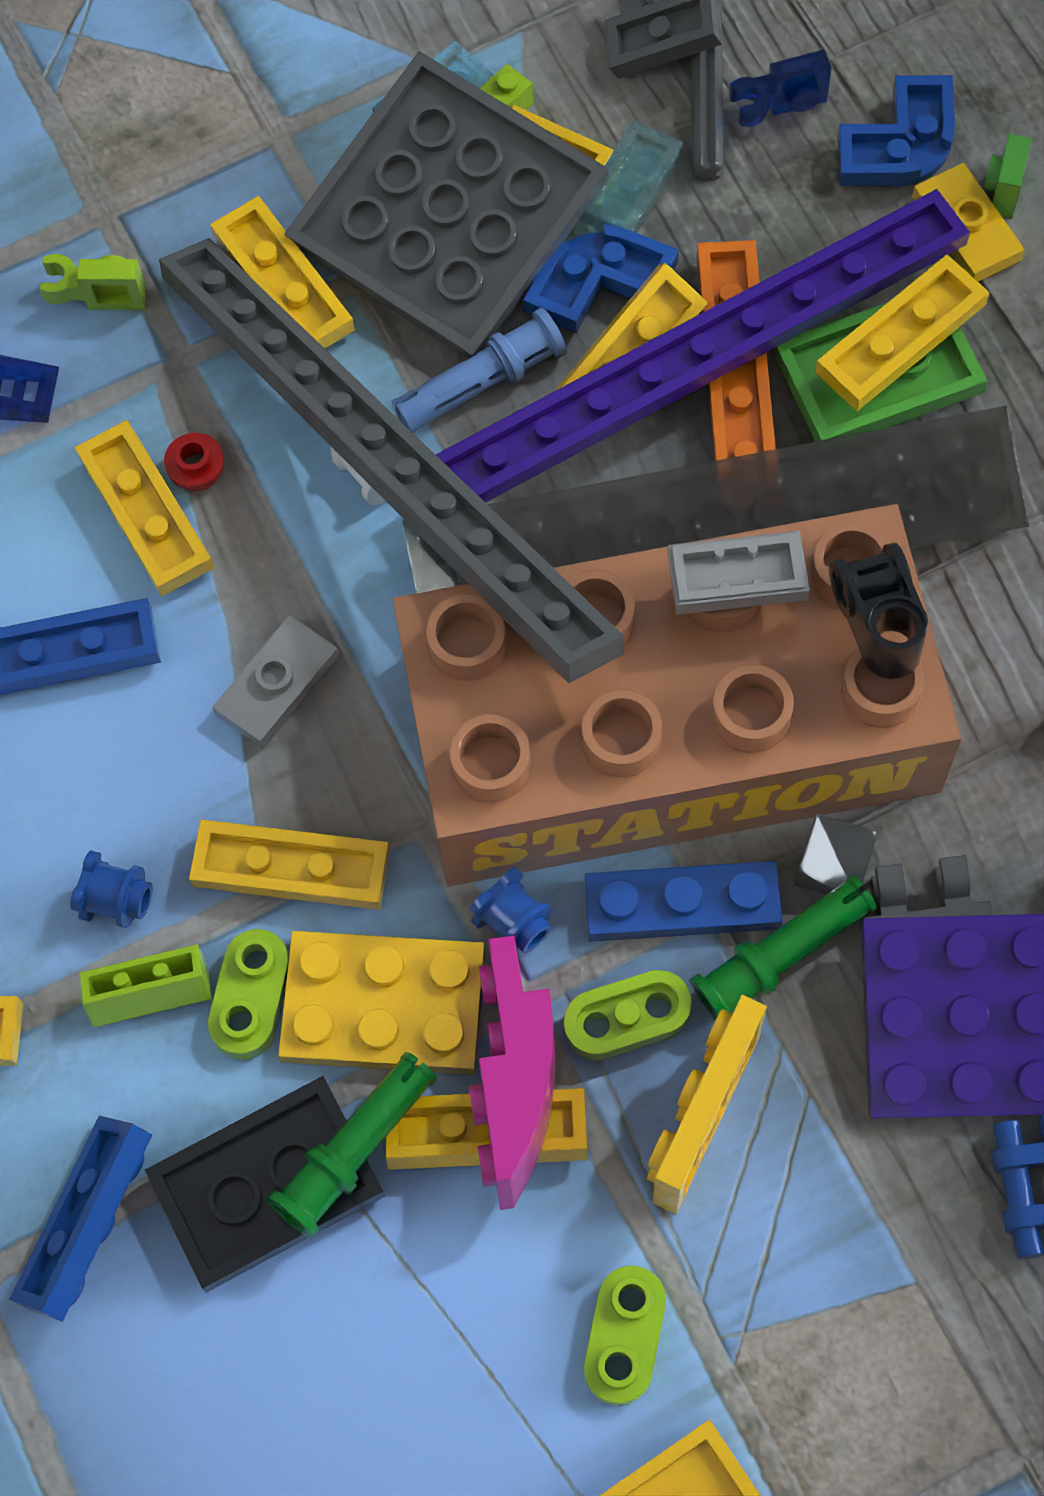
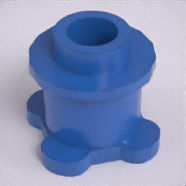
(111, 891)
(512, 912)

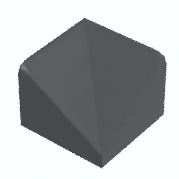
(834, 853)

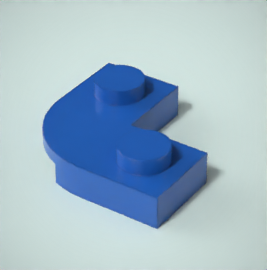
(908, 148)
(580, 267)

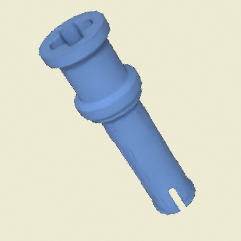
(501, 360)

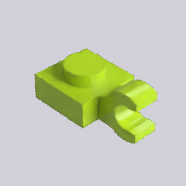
(102, 282)

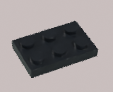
(221, 1184)

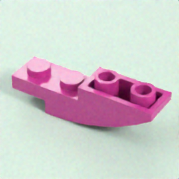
(516, 1078)

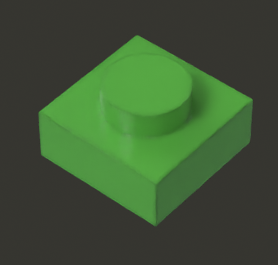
(1007, 173)

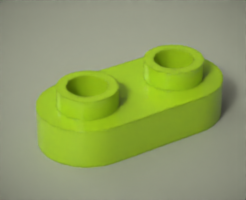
(249, 991)
(625, 1012)
(624, 1334)

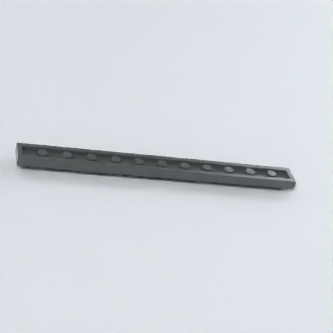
(396, 464)

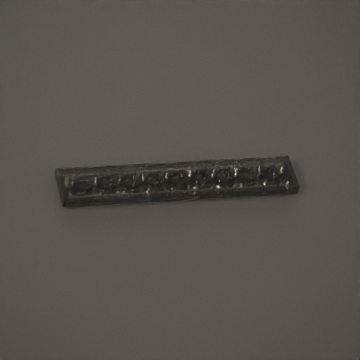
(945, 473)

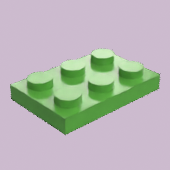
(936, 381)

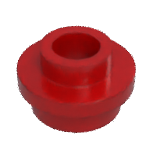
(199, 475)

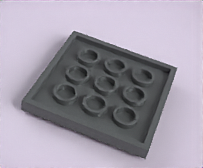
(447, 205)

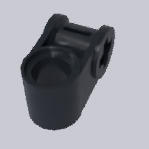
(880, 598)

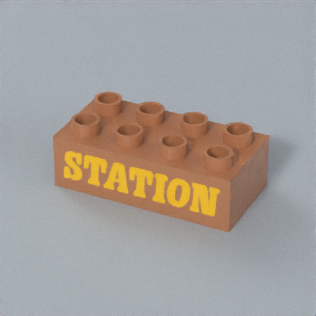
(681, 737)

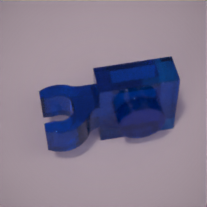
(790, 86)

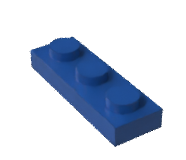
(77, 646)
(683, 901)
(81, 1218)

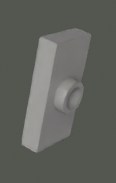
(738, 572)
(276, 681)

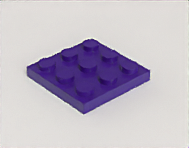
(954, 1015)

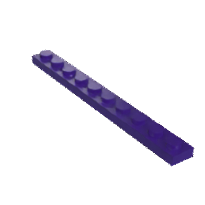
(706, 347)

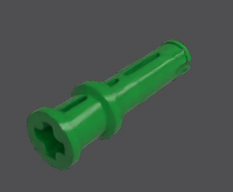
(758, 966)
(333, 1167)

